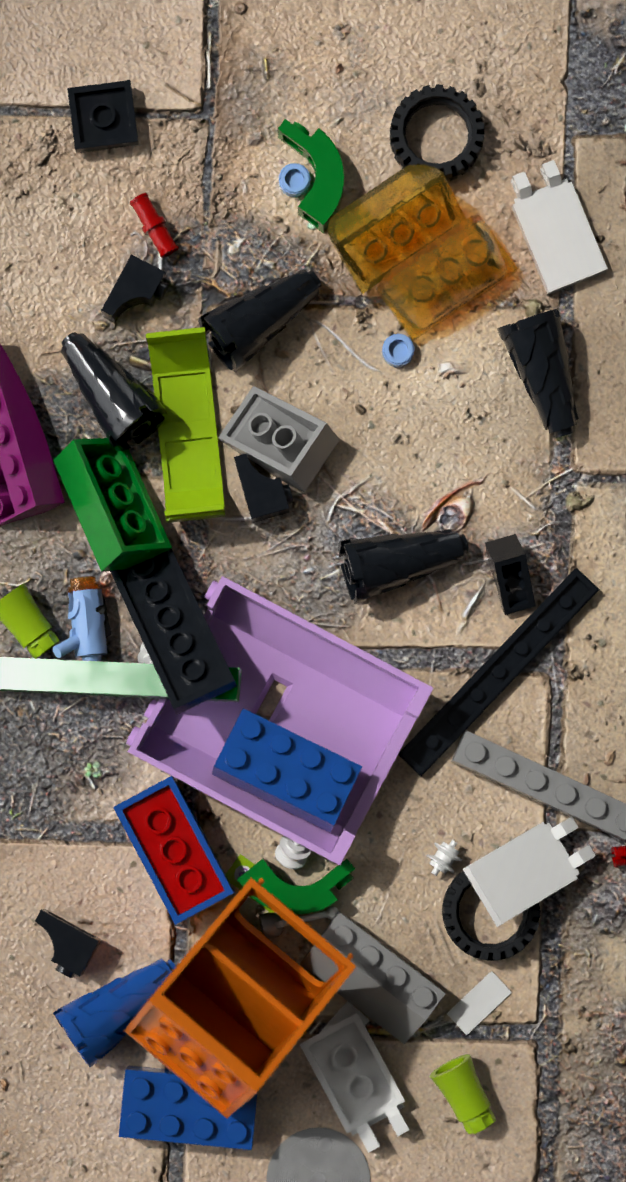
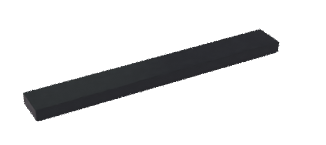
(498, 672)

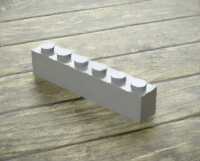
(541, 784)

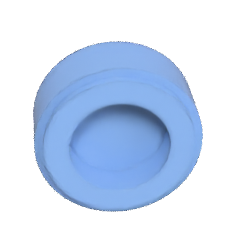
(294, 180)
(398, 350)

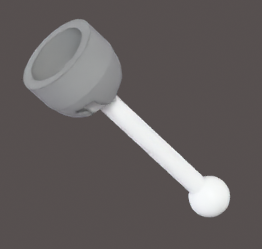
(273, 925)

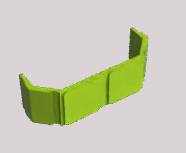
(189, 429)

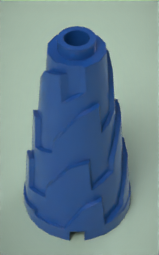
(99, 1018)

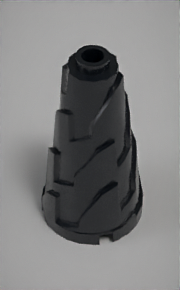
(250, 322)
(542, 364)
(115, 397)
(393, 560)

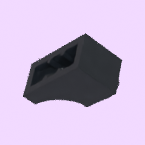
(136, 285)
(263, 495)
(510, 574)
(71, 944)

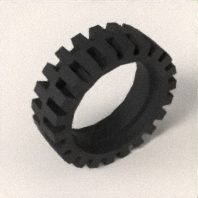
(444, 97)
(474, 948)

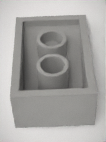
(280, 438)

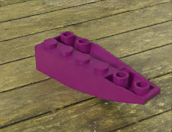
(26, 466)

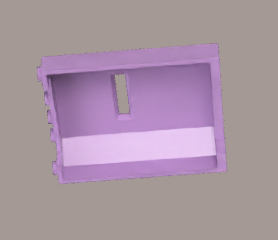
(331, 698)

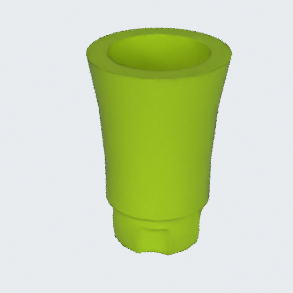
(26, 621)
(464, 1093)

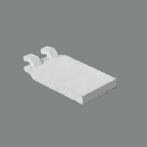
(556, 230)
(526, 870)
(355, 1079)

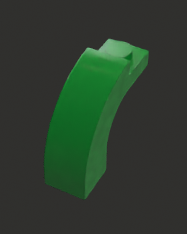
(327, 191)
(300, 898)

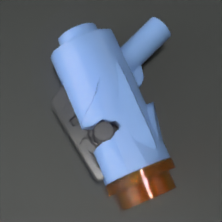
(88, 621)

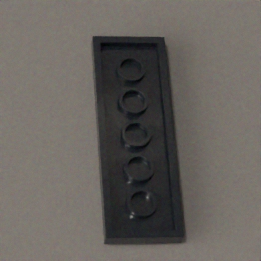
(174, 631)

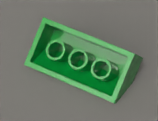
(111, 504)

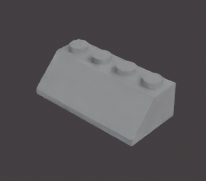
(380, 984)

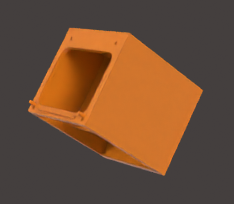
(235, 1005)

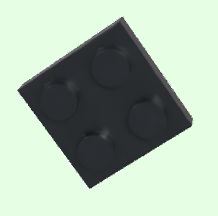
(103, 116)

